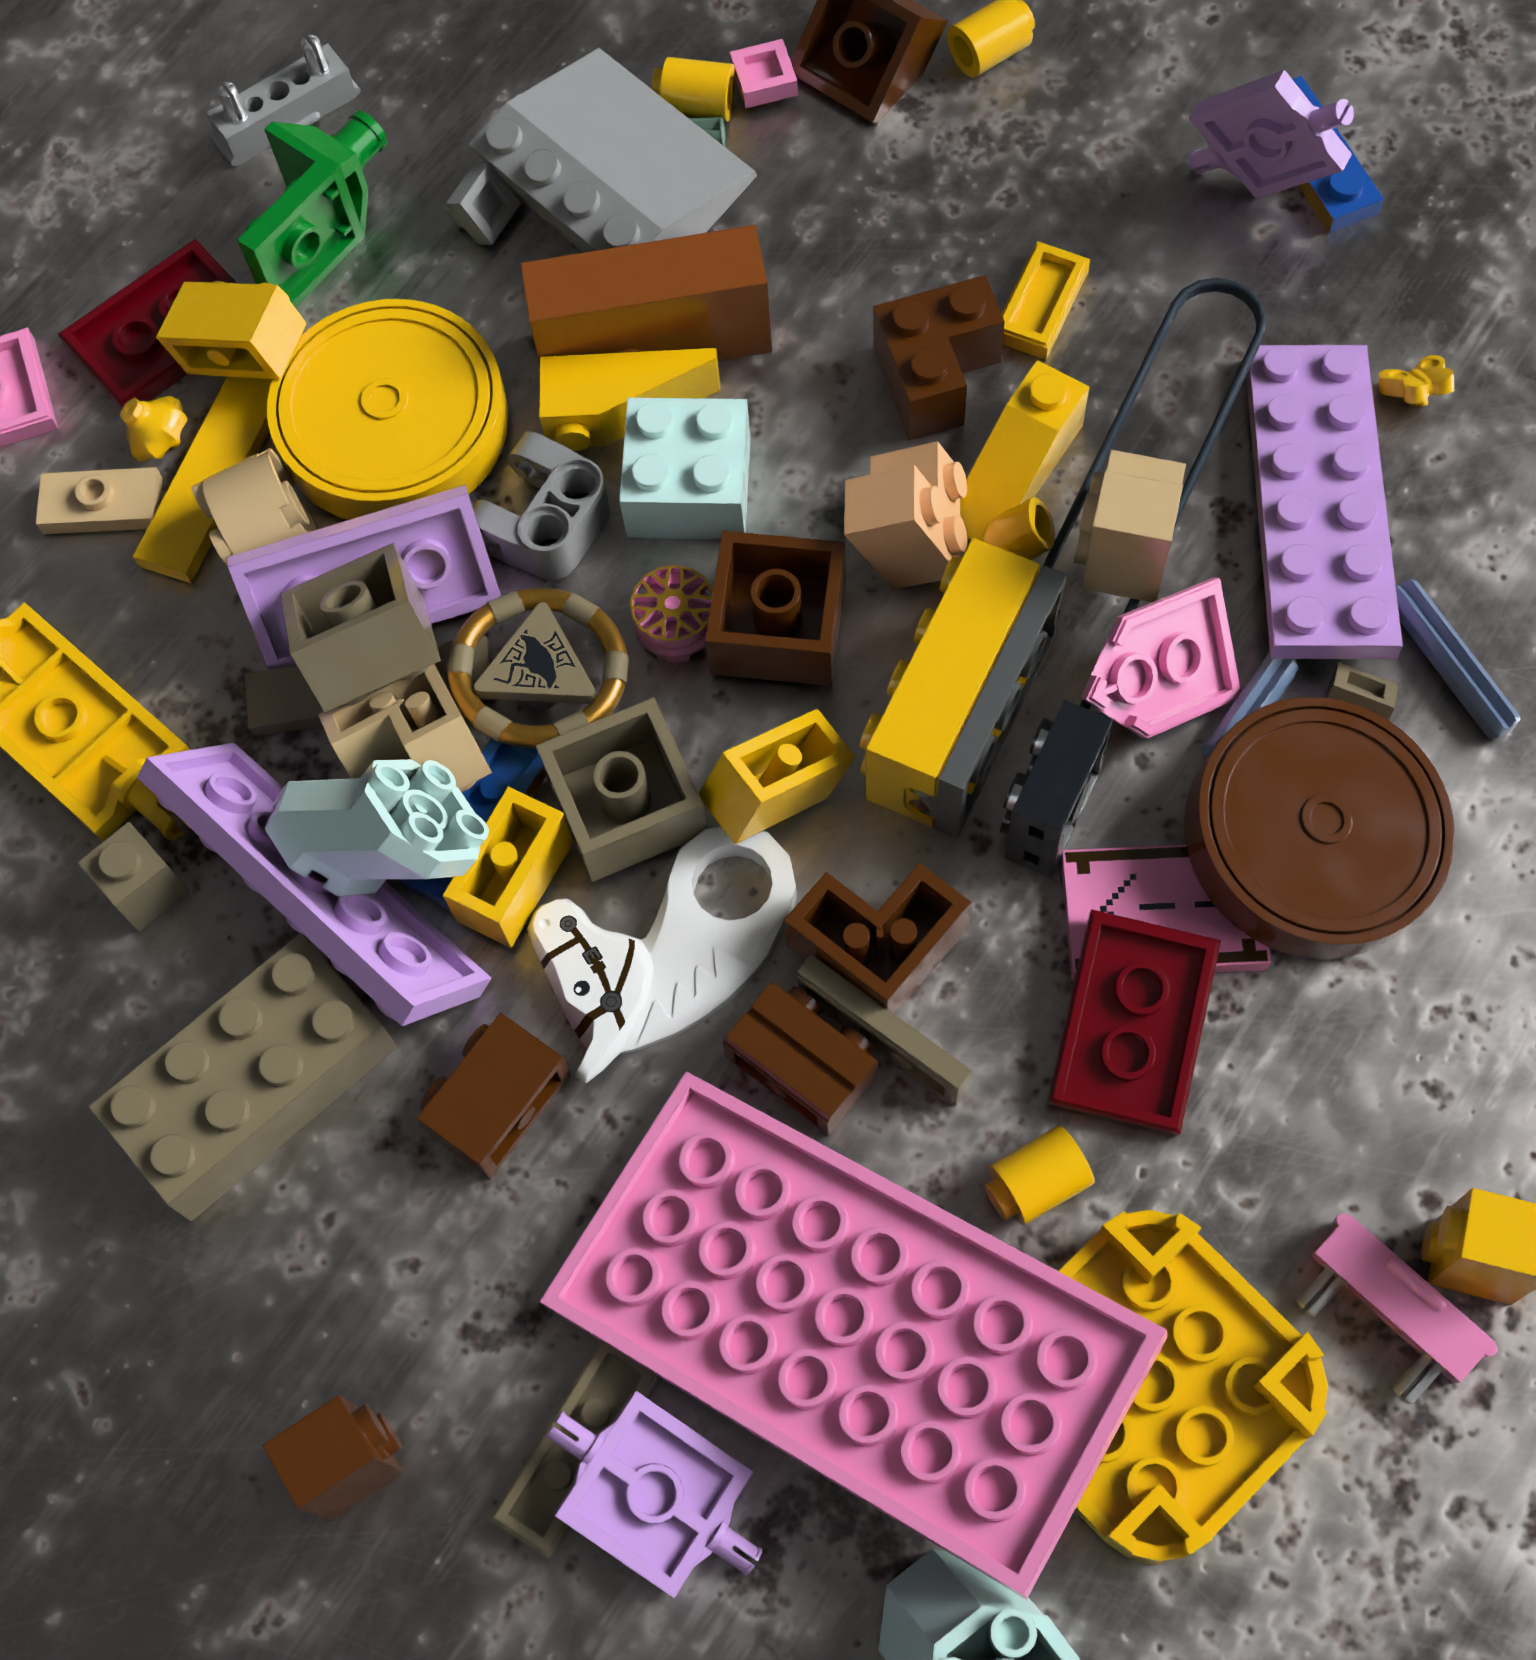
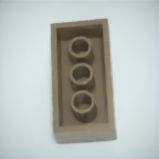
(243, 1078)

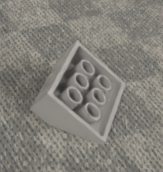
(610, 158)

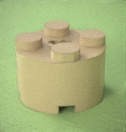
(252, 505)

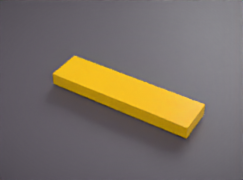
(230, 433)

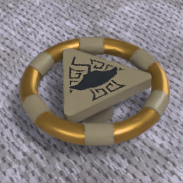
(536, 665)

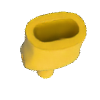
(1022, 530)

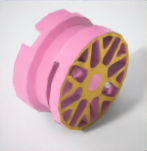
(672, 612)

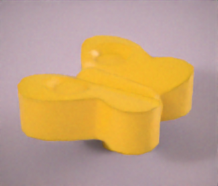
(1418, 384)

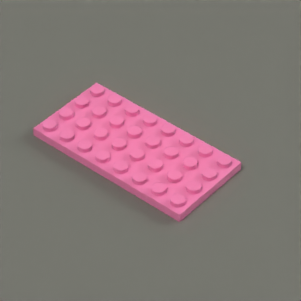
(858, 1329)

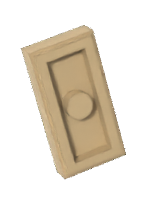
(98, 500)

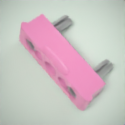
(1402, 1302)

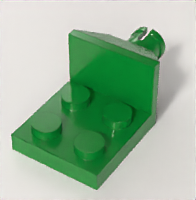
(321, 208)

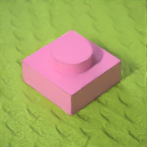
(764, 73)

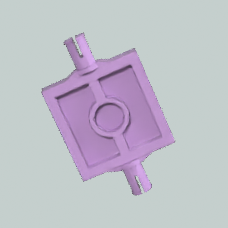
(1270, 135)
(653, 1493)

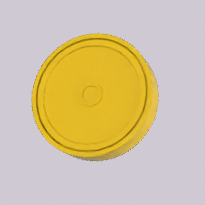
(388, 407)

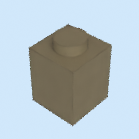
(133, 876)

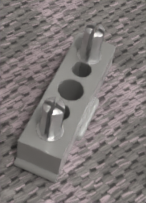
(292, 95)

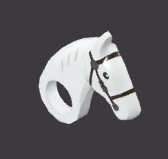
(690, 965)

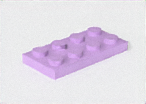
(432, 534)

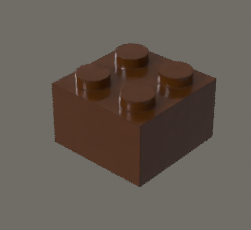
(776, 608)

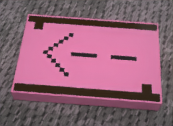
(1154, 888)

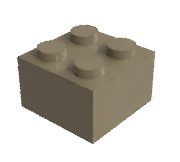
(359, 628)
(623, 789)

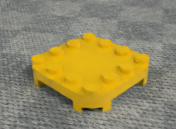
(1217, 1405)

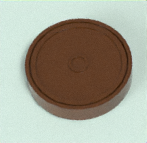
(1319, 828)

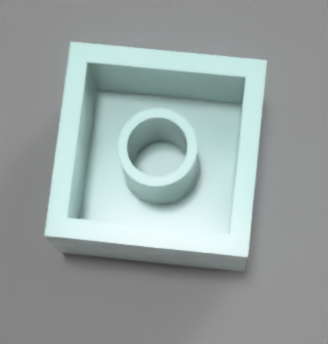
(685, 468)

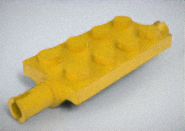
(77, 728)

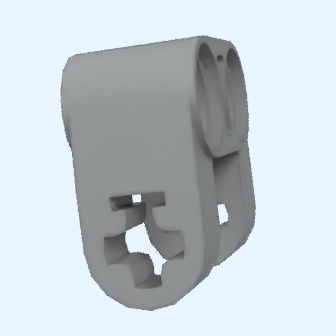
(551, 513)

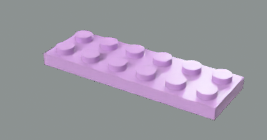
(1321, 504)
(368, 937)

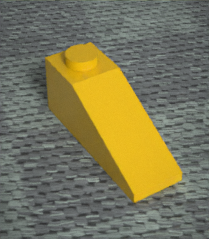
(588, 393)
(1023, 445)

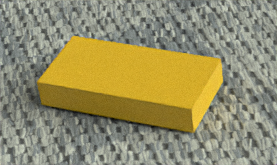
(1042, 299)

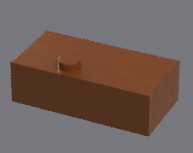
(653, 297)

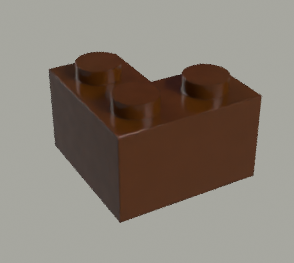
(927, 346)
(885, 949)

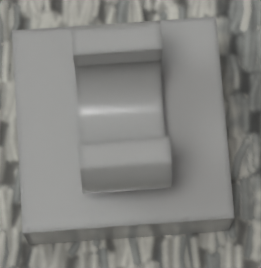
(482, 203)

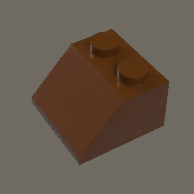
(866, 51)

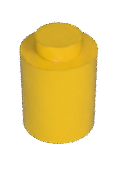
(990, 35)
(696, 87)
(1038, 1176)

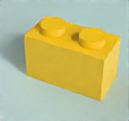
(232, 329)
(775, 775)
(512, 867)
(1483, 1247)

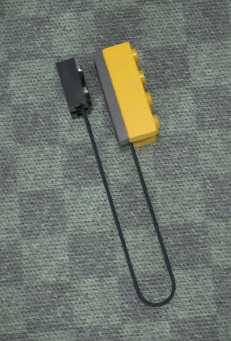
(981, 659)

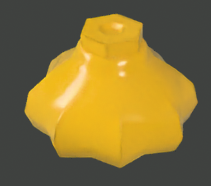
(153, 426)

